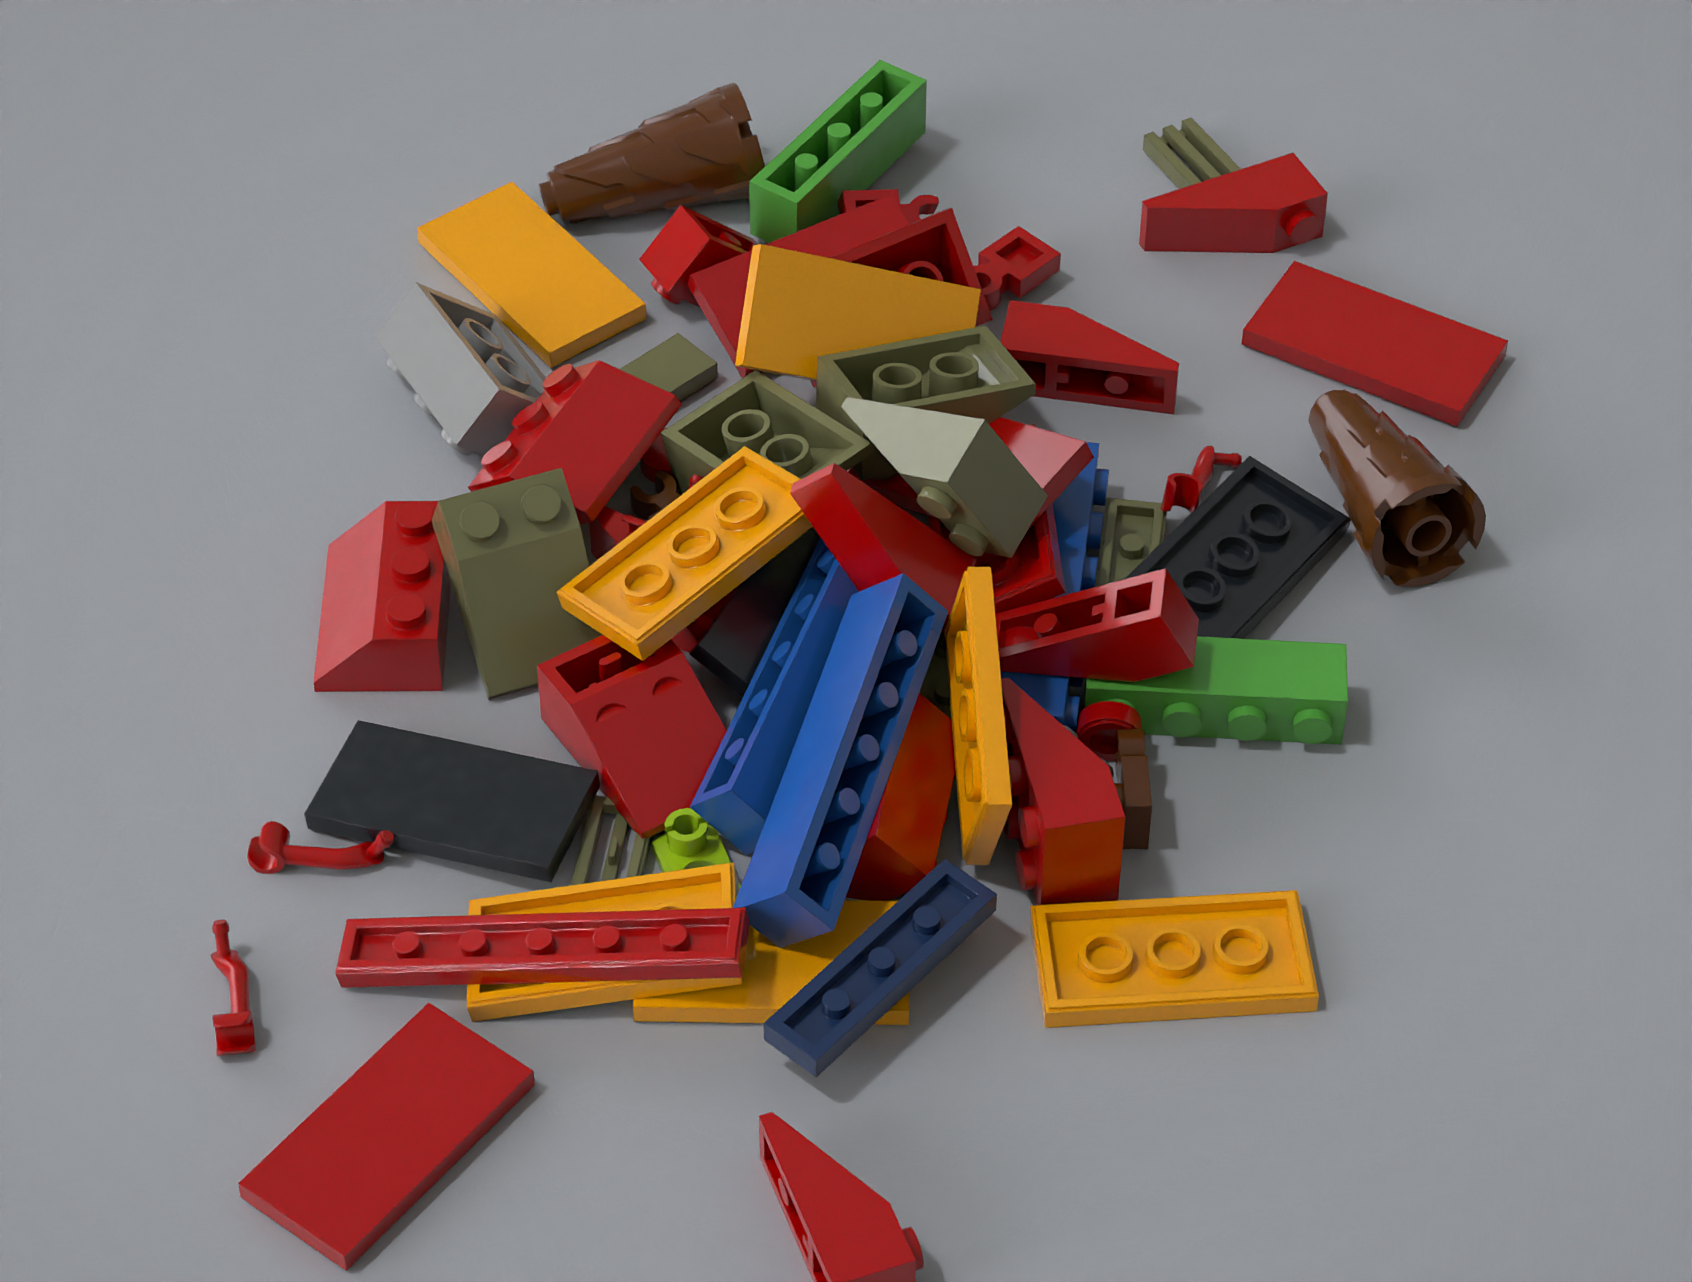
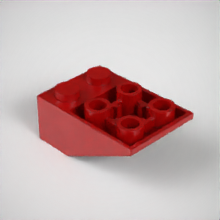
(634, 723)
(1061, 808)

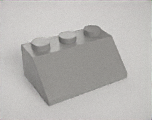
(461, 367)

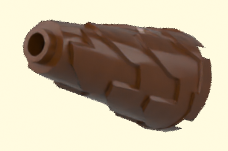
(671, 160)
(1400, 498)

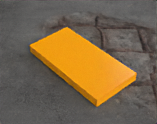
(531, 274)
(825, 306)
(688, 554)
(977, 717)
(680, 889)
(1172, 958)
(772, 976)

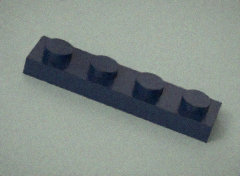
(879, 967)

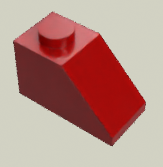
(687, 246)

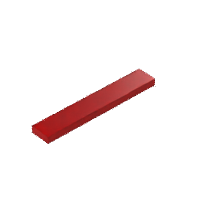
(544, 948)

